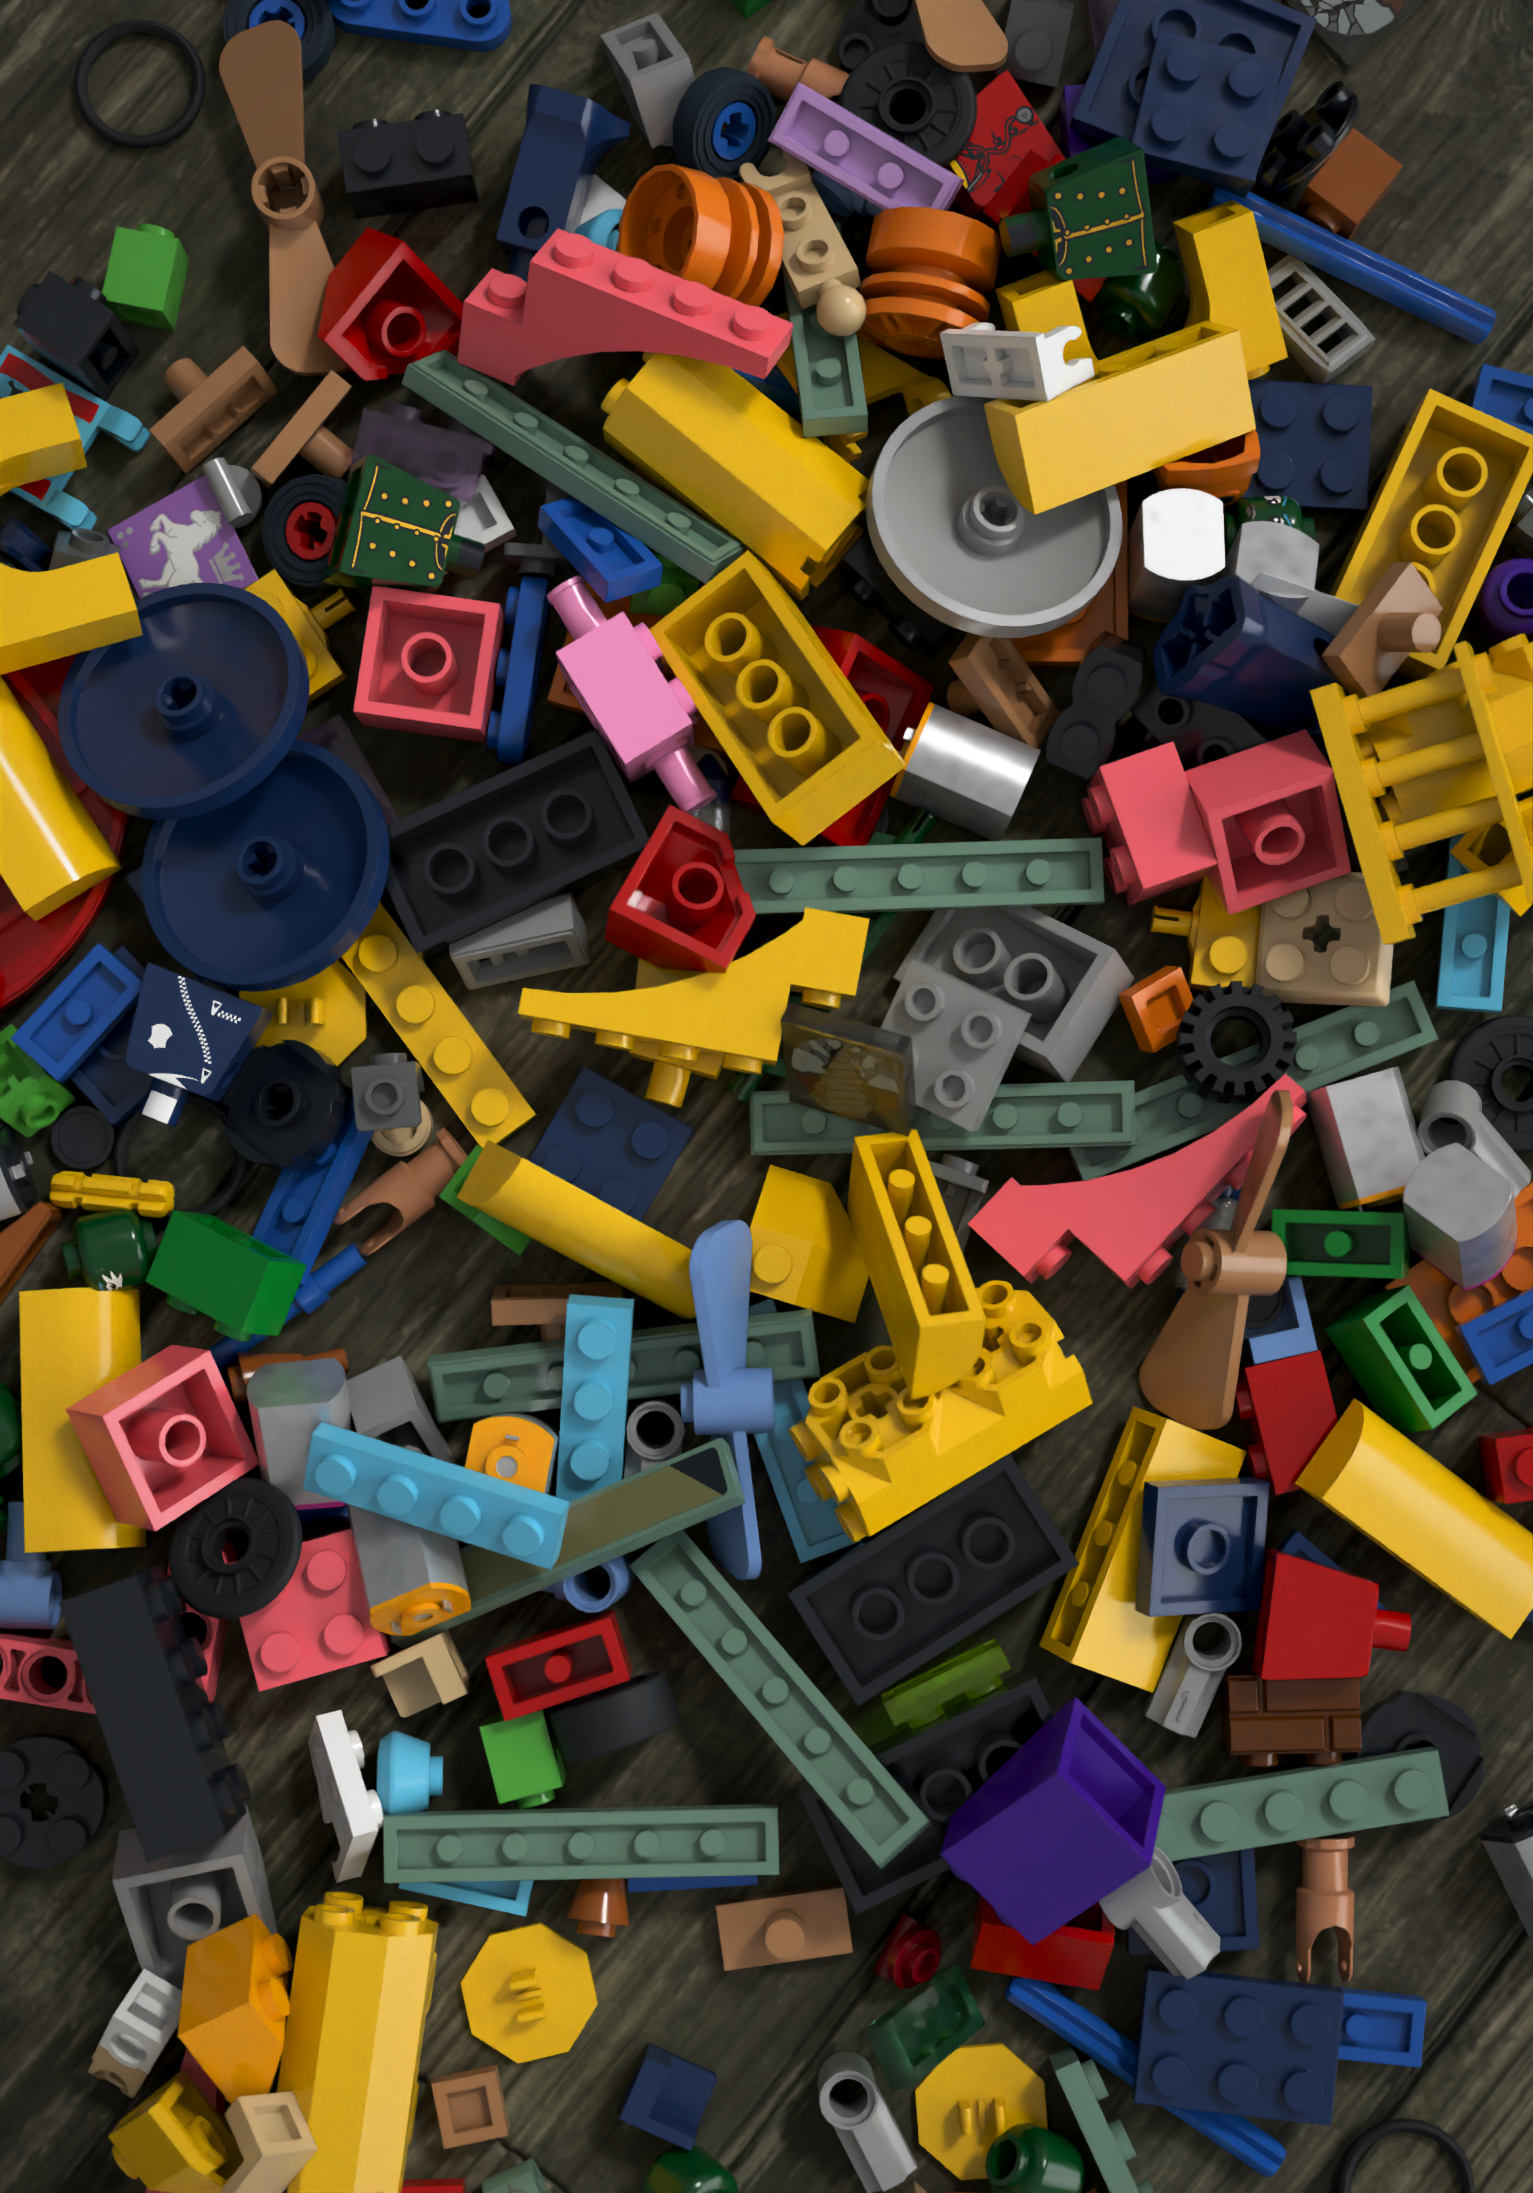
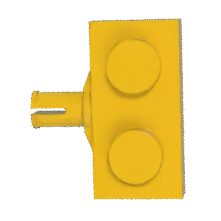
(308, 627)
(1219, 944)

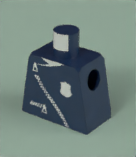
(189, 1040)

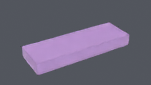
(861, 155)

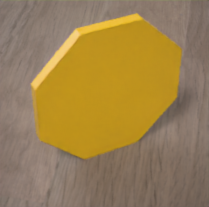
(320, 1012)
(529, 1992)
(974, 2101)

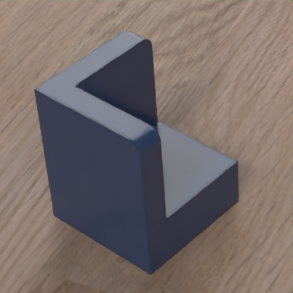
(668, 2096)

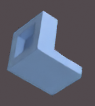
(1288, 1334)

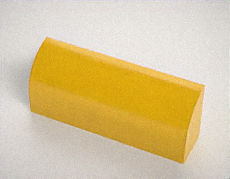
(1126, 419)
(46, 833)
(581, 1228)
(914, 1262)
(67, 1351)
(1425, 1517)
(1096, 1610)

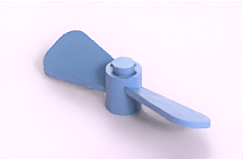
(726, 1395)

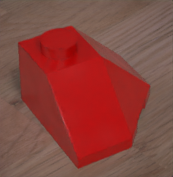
(386, 308)
(683, 899)

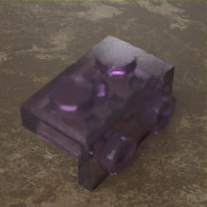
(441, 457)

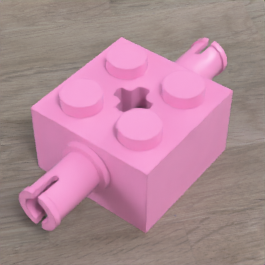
(626, 697)

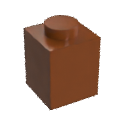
(1349, 185)

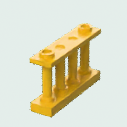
(1364, 780)

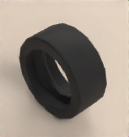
(614, 1717)

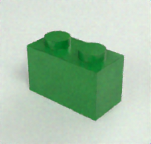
(1344, 1243)
(225, 1275)
(1401, 1360)

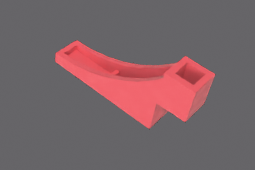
(602, 301)
(1131, 1214)

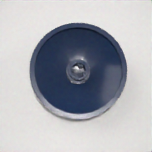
(188, 706)
(271, 879)

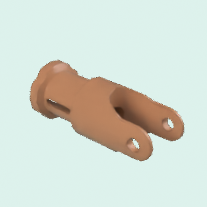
(783, 71)
(409, 1188)
(1325, 1901)

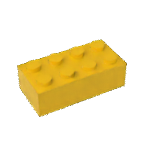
(1443, 511)
(776, 699)

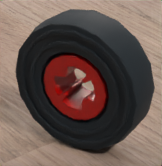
(288, 523)

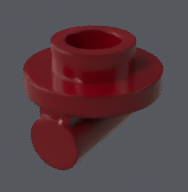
(910, 1953)

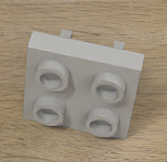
(958, 1041)

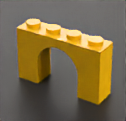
(1224, 281)
(67, 607)

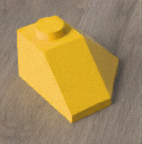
(806, 1246)
(177, 2141)

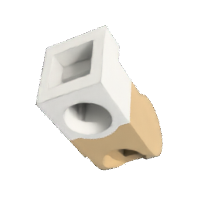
(137, 2033)

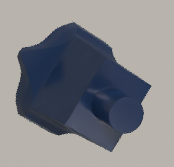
(554, 170)
(1243, 655)

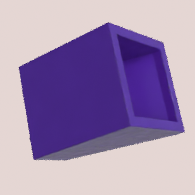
(1057, 1825)

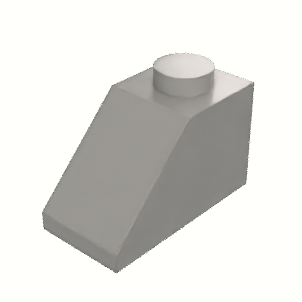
(651, 74)
(393, 1409)

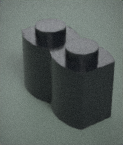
(1099, 698)

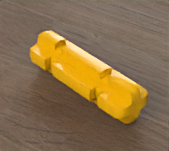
(112, 1193)

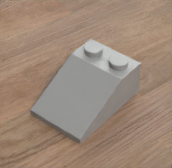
(1035, 965)
(189, 1895)

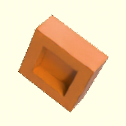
(1157, 1007)

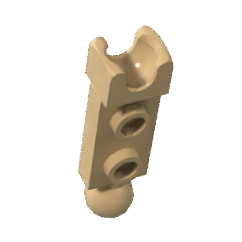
(813, 249)

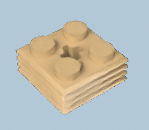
(1351, 969)

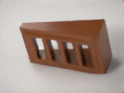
(24, 1241)

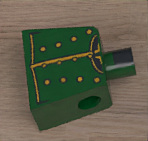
(1088, 215)
(397, 533)

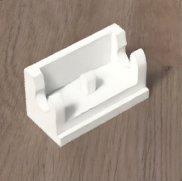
(1012, 362)

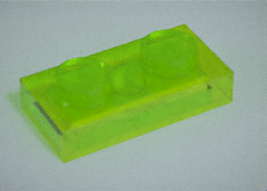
(922, 1697)

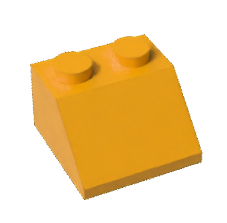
(237, 2006)

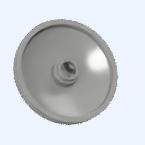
(965, 541)

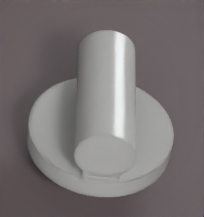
(235, 491)

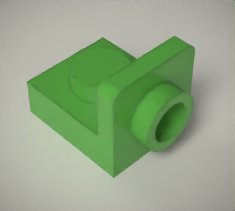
(27, 1091)

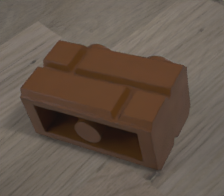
(1289, 1718)

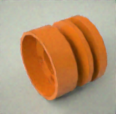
(705, 231)
(926, 278)

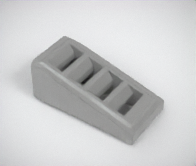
(1339, 318)
(524, 945)

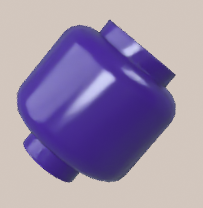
(1506, 602)

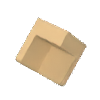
(424, 1674)
(271, 2140)

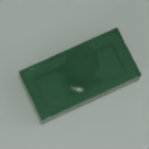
(925, 2028)

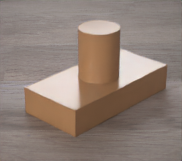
(210, 405)
(309, 437)
(1384, 629)
(1000, 686)
(544, 1304)
(783, 1926)

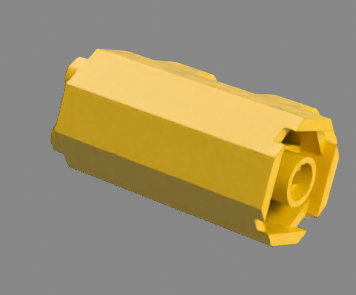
(738, 465)
(1454, 718)
(895, 1453)
(358, 2039)

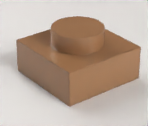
(470, 2106)

